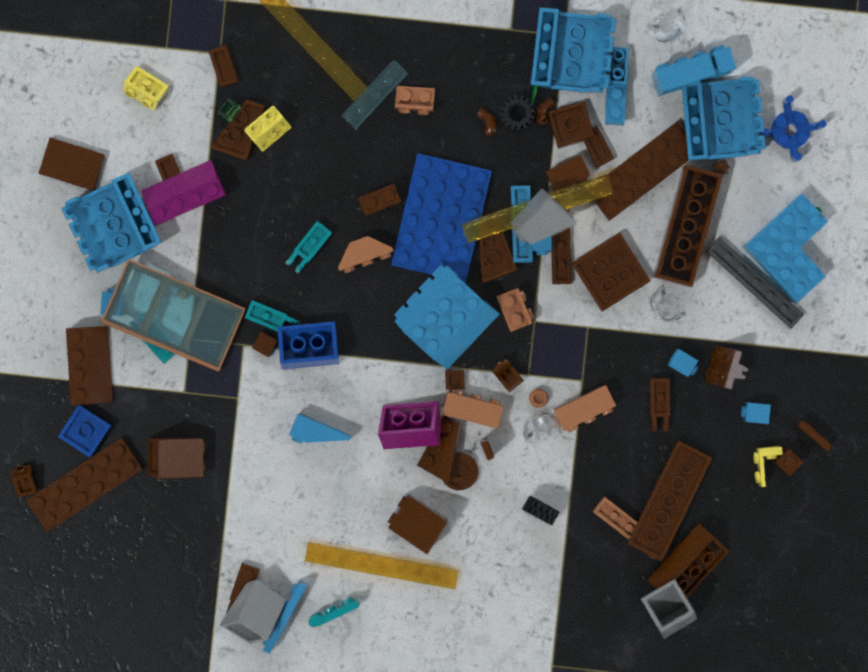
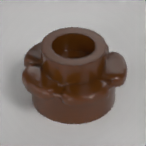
(722, 167)

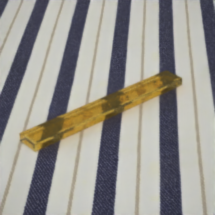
(315, 47)
(567, 198)
(381, 565)

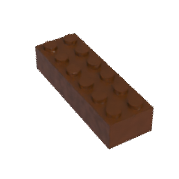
(687, 226)

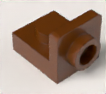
(23, 480)

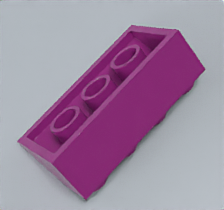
(183, 193)

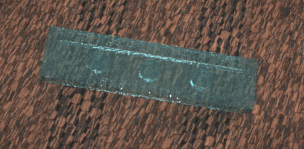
(374, 94)

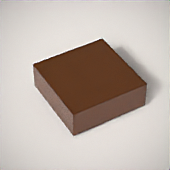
(264, 344)
(454, 379)

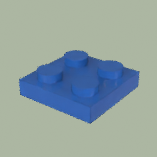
(84, 430)

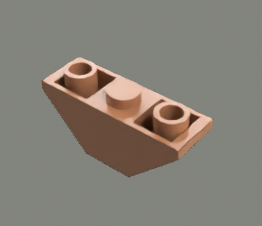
(363, 252)

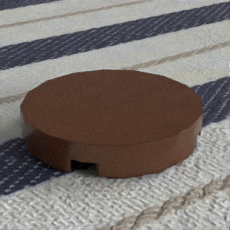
(463, 473)

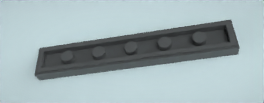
(754, 283)

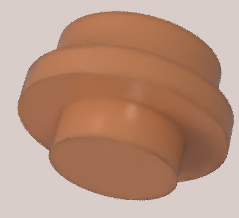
(538, 398)

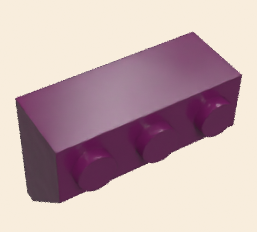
(410, 425)

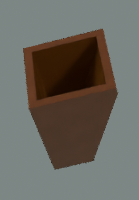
(176, 457)
(417, 523)

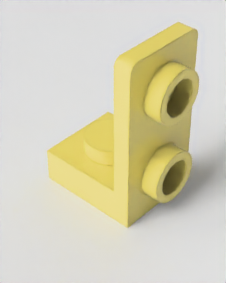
(770, 453)

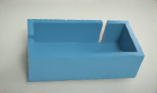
(699, 68)

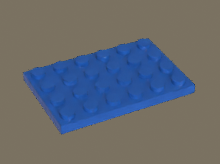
(437, 203)

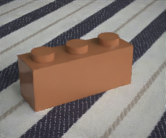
(585, 408)
(473, 409)

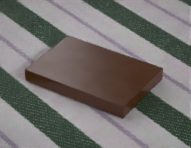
(71, 164)

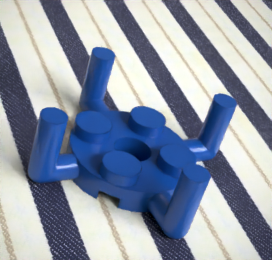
(802, 127)

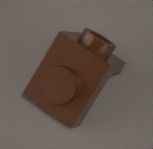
(507, 375)

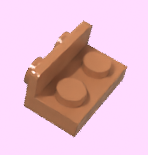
(414, 99)
(514, 309)

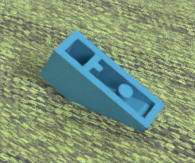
(311, 430)

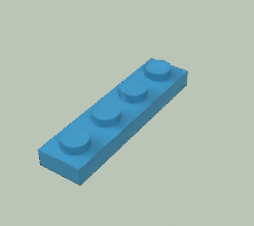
(521, 251)
(288, 608)

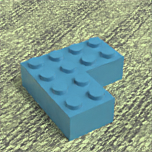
(779, 251)

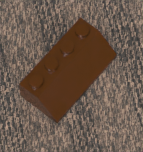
(89, 365)
(690, 561)

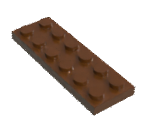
(645, 170)
(84, 484)
(669, 500)

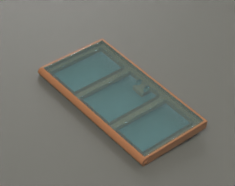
(173, 315)

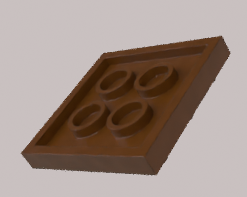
(610, 272)

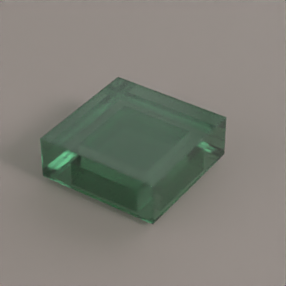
(229, 110)

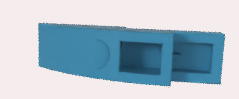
(616, 94)

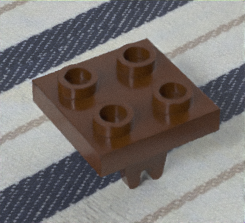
(725, 367)

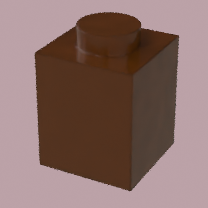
(788, 462)

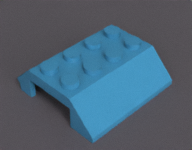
(573, 51)
(723, 119)
(111, 224)
(445, 316)

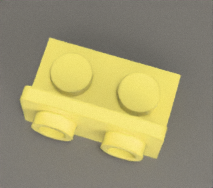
(144, 88)
(267, 128)

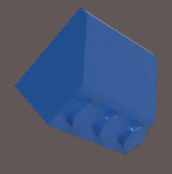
(308, 345)

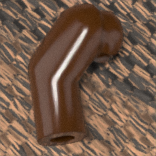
(542, 111)
(490, 122)

